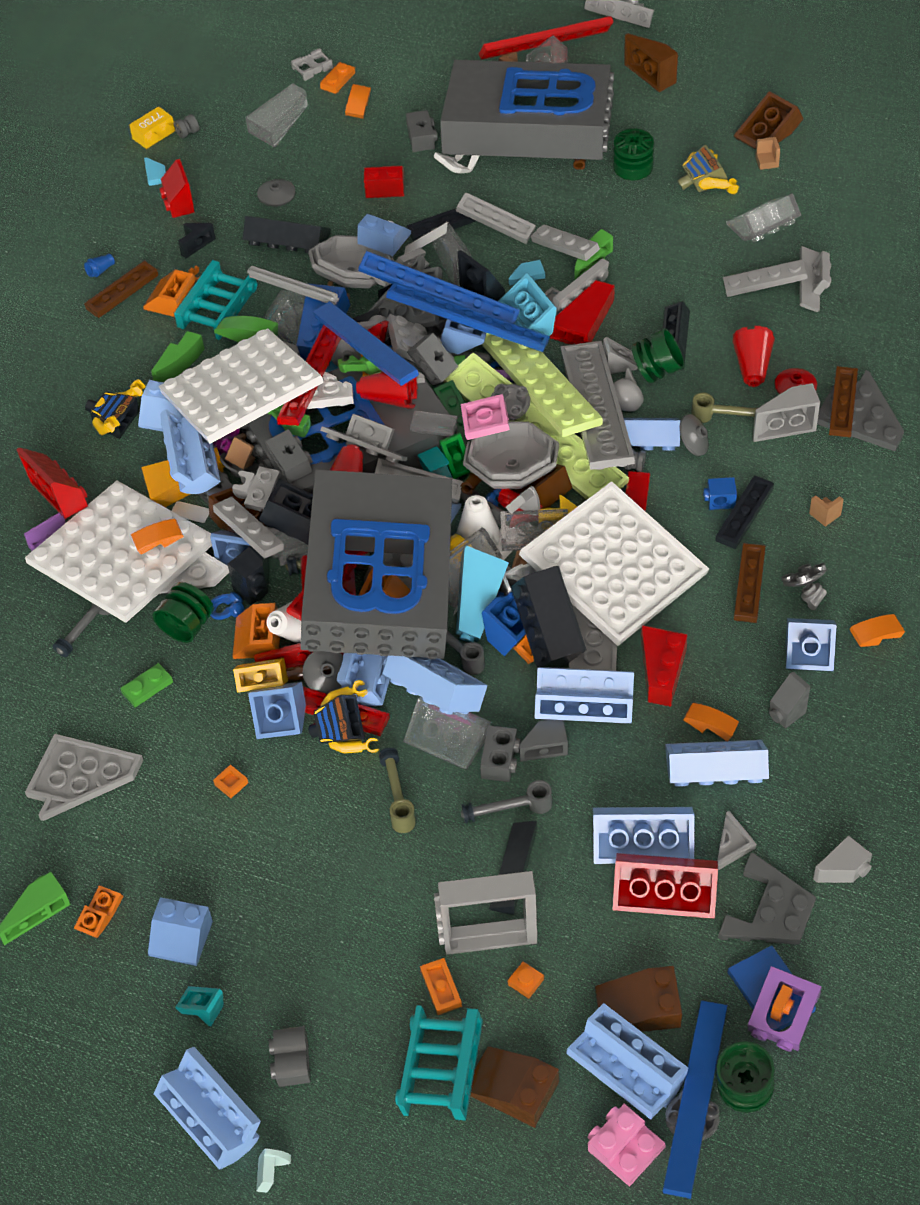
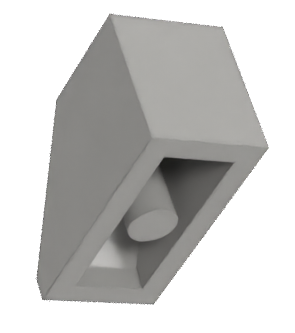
(844, 863)

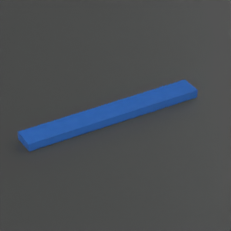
(397, 273)
(468, 317)
(366, 343)
(695, 1100)

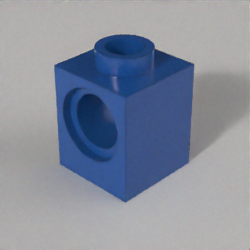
(720, 493)

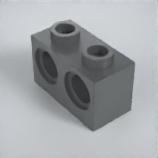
(497, 753)

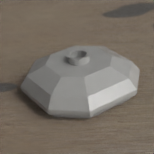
(339, 261)
(512, 456)

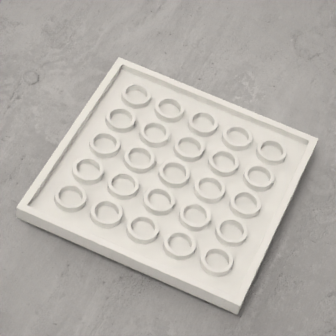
(240, 385)
(99, 558)
(615, 562)

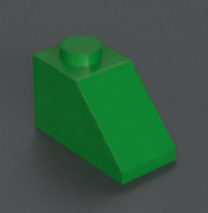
(454, 451)

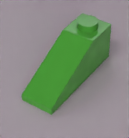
(36, 904)

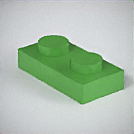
(146, 685)

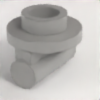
(813, 595)

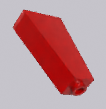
(584, 314)

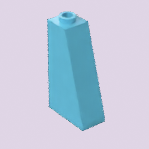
(478, 587)

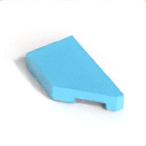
(154, 171)
(533, 268)

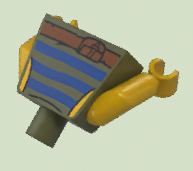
(706, 172)

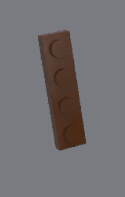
(121, 289)
(843, 401)
(749, 583)

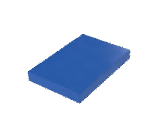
(750, 977)

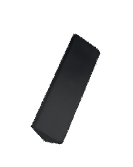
(677, 322)
(516, 859)

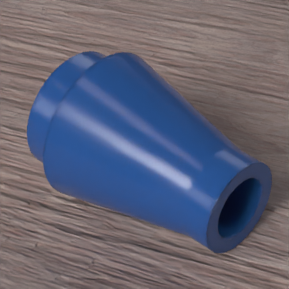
(98, 265)

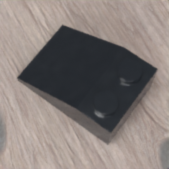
(478, 278)

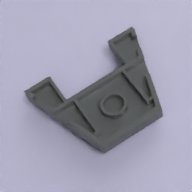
(782, 910)

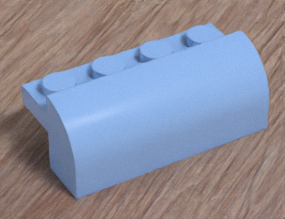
(189, 455)
(369, 670)
(584, 695)
(628, 1061)
(208, 1109)

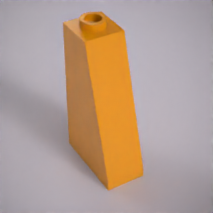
(162, 486)

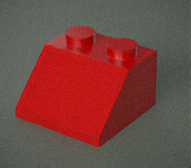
(384, 181)
(176, 191)

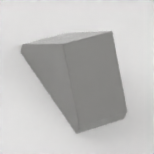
(618, 356)

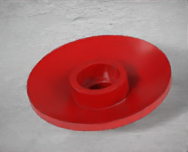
(793, 377)

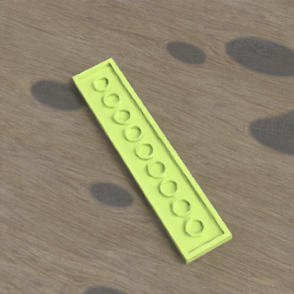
(478, 380)
(545, 384)

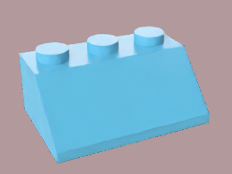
(535, 307)

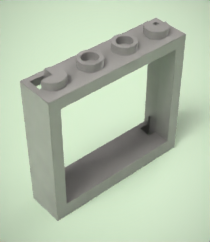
(486, 890)

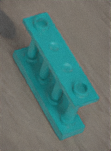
(205, 287)
(460, 1076)

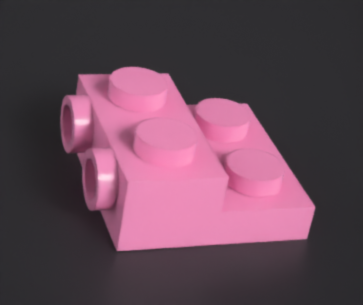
(485, 417)
(625, 1144)

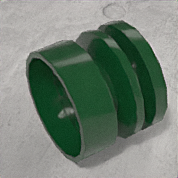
(633, 154)
(657, 356)
(183, 612)
(743, 1062)

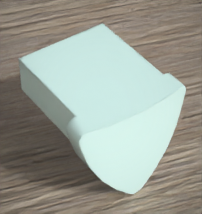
(266, 1163)

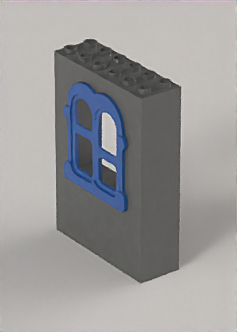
(485, 122)
(402, 442)
(379, 517)

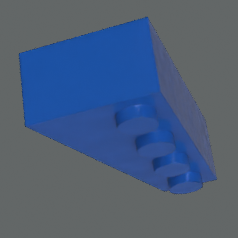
(310, 326)

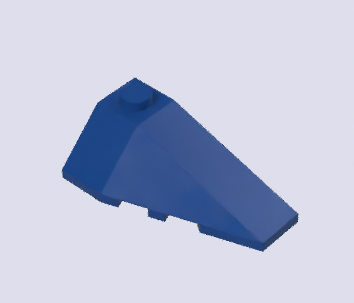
(503, 623)

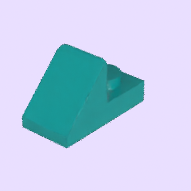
(434, 462)
(202, 1002)

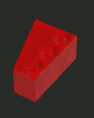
(662, 662)

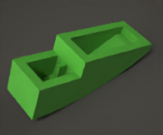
(605, 244)
(244, 327)
(178, 357)

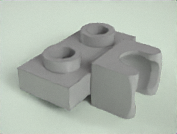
(256, 487)

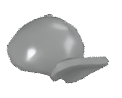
(628, 392)

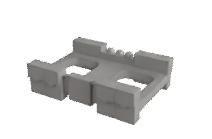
(314, 67)

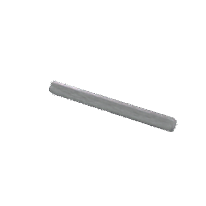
(293, 285)

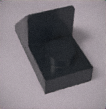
(196, 237)

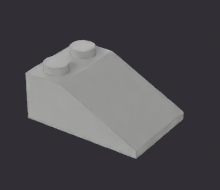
(787, 414)

